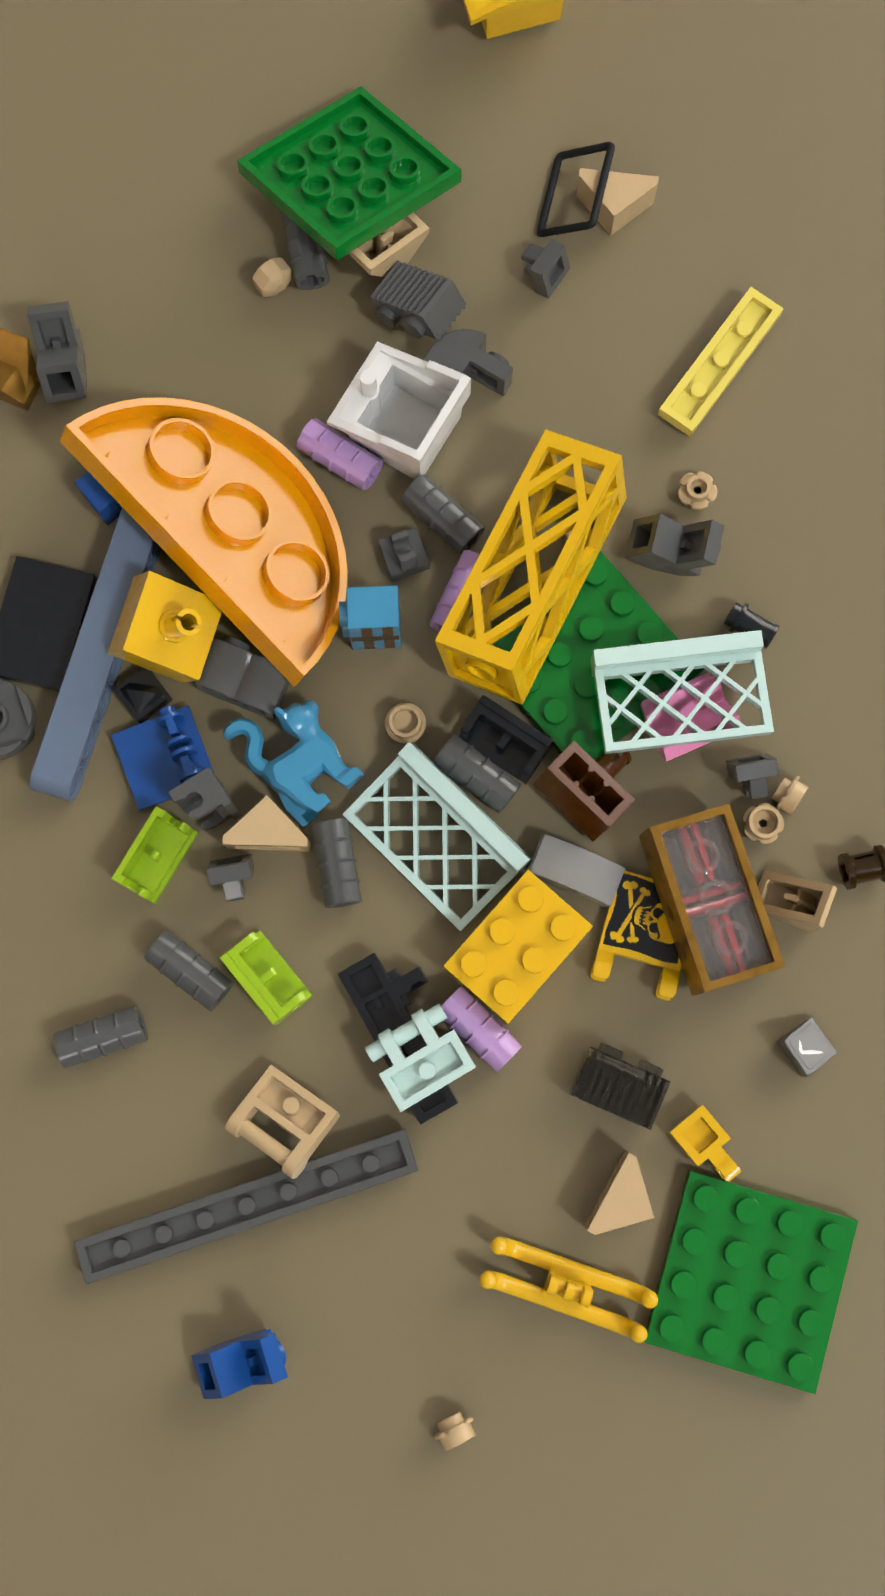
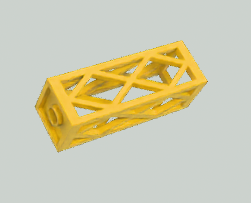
(468, 643)

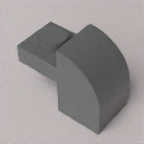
(60, 352)
(466, 353)
(674, 547)

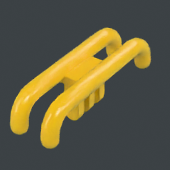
(569, 1287)

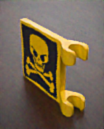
(640, 932)

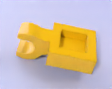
(703, 1139)

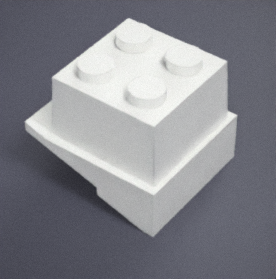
(401, 408)

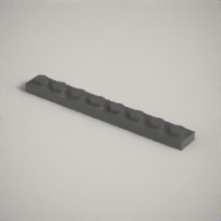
(245, 1206)

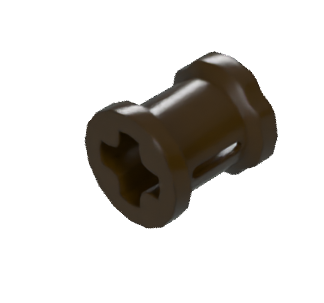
(862, 867)

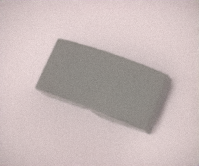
(576, 869)

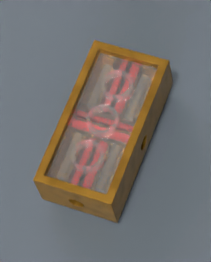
(711, 899)

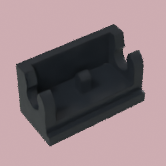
(505, 739)

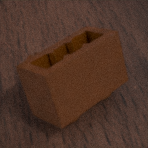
(586, 788)

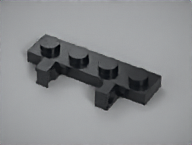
(382, 1005)

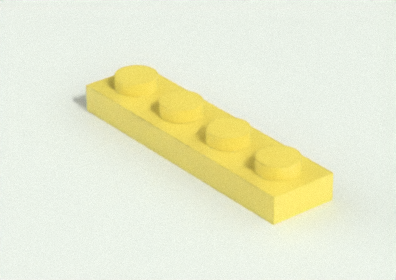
(720, 361)

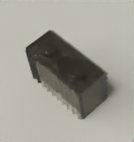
(619, 1086)

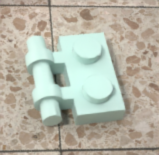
(428, 1068)

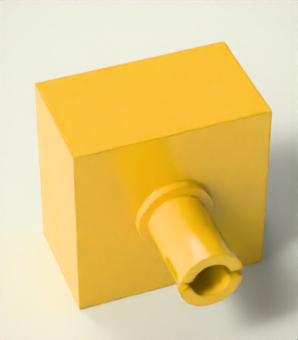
(165, 627)

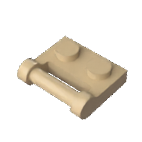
(291, 1109)

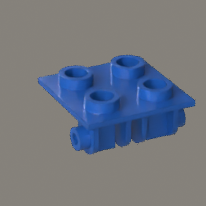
(161, 754)

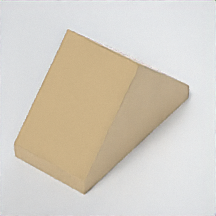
(623, 198)
(393, 244)
(266, 830)
(796, 900)
(622, 1199)

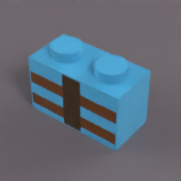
(371, 617)

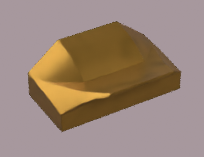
(17, 370)

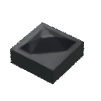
(143, 694)

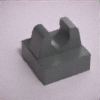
(546, 266)
(403, 554)
(753, 773)
(231, 874)

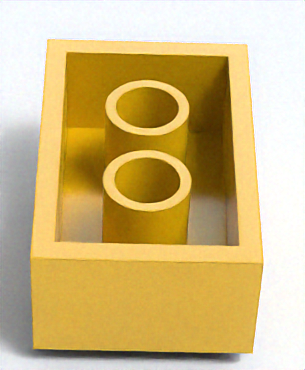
(517, 947)

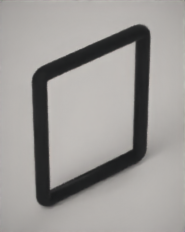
(609, 147)

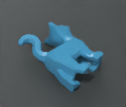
(301, 765)

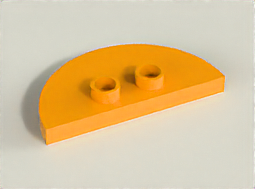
(229, 514)

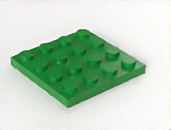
(349, 172)
(564, 692)
(751, 1281)

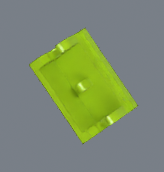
(155, 855)
(266, 977)

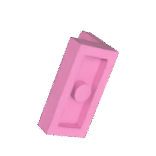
(684, 704)

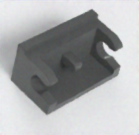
(202, 796)

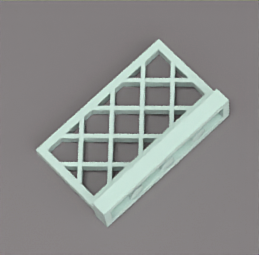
(679, 656)
(462, 810)

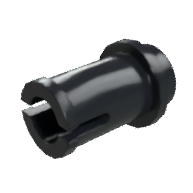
(745, 620)

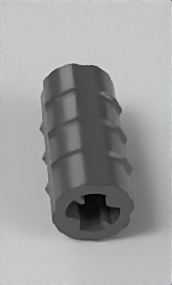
(306, 257)
(442, 514)
(477, 773)
(336, 863)
(188, 970)
(100, 1036)

